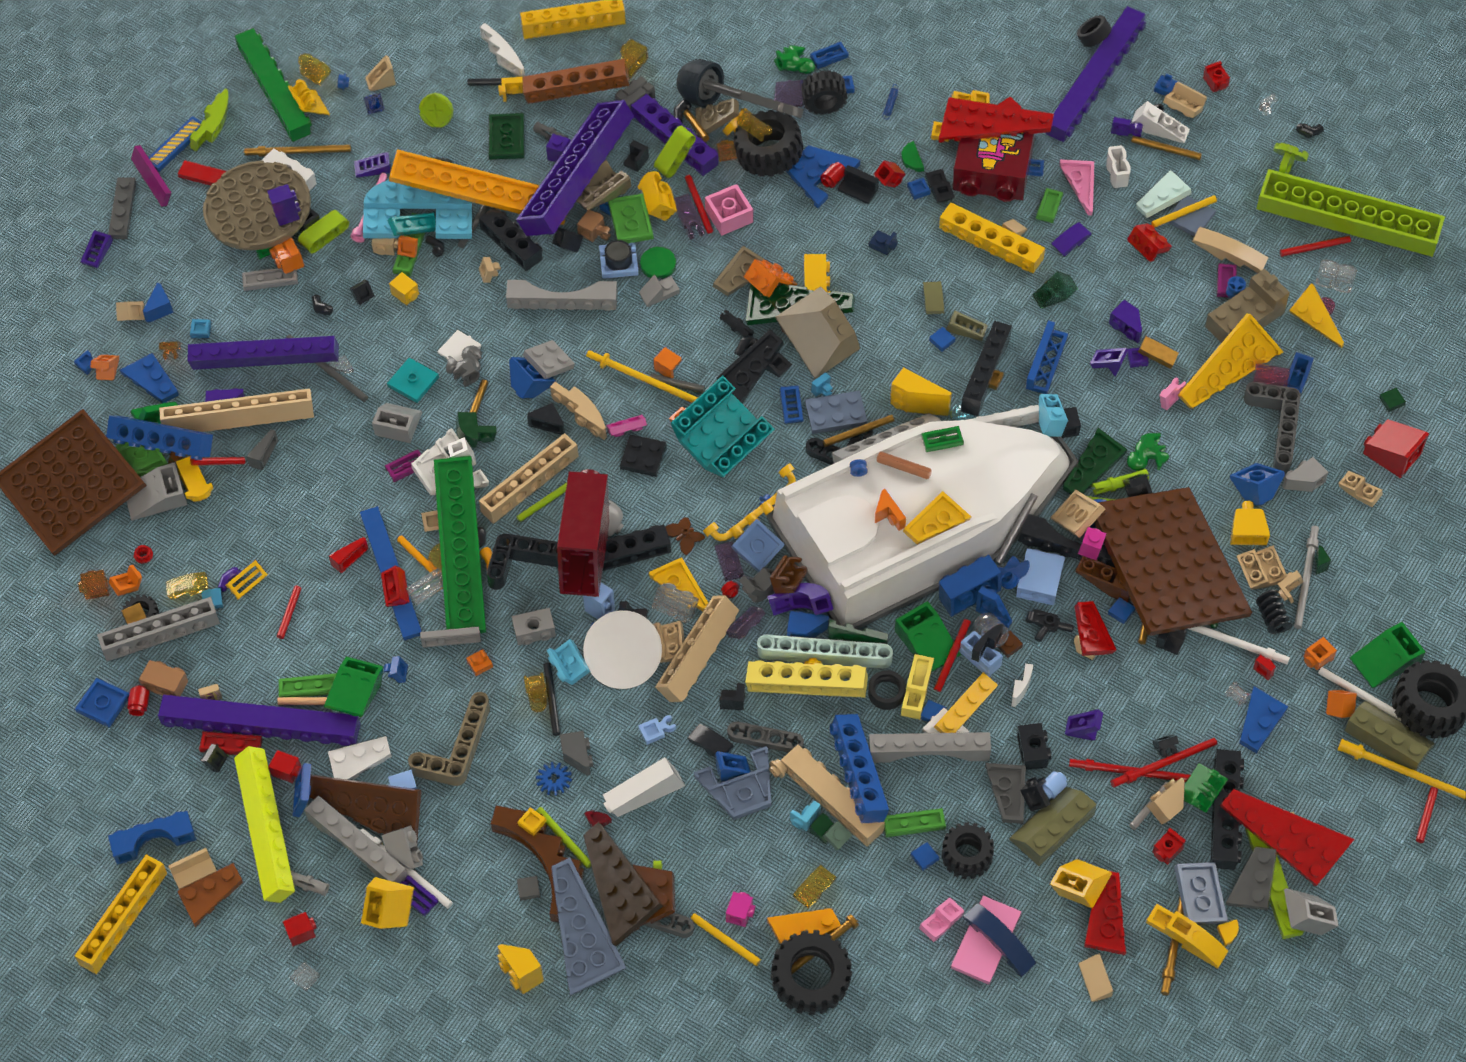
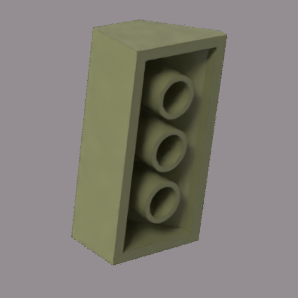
(1388, 736)
(1054, 824)

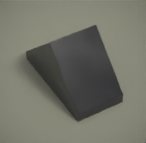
(546, 419)

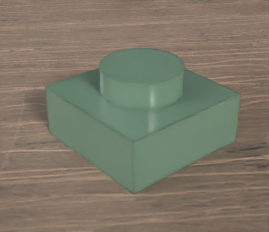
(837, 835)

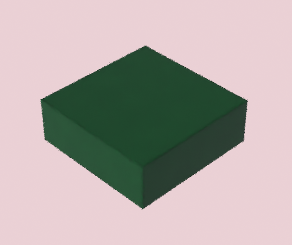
(1392, 399)

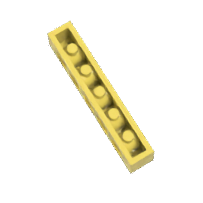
(815, 685)

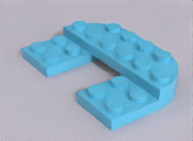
(387, 199)

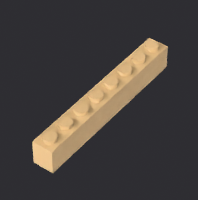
(240, 411)

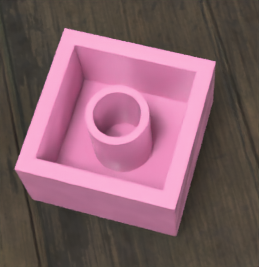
(729, 209)

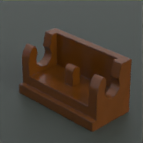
(788, 575)

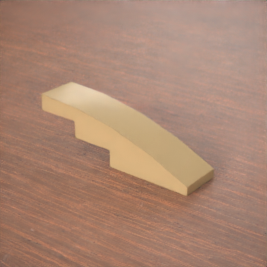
(1229, 248)

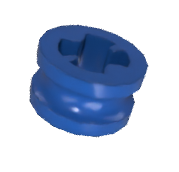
(858, 468)

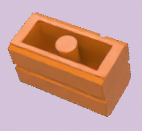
(287, 256)

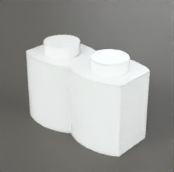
(1118, 166)

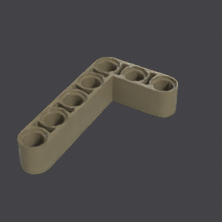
(461, 746)

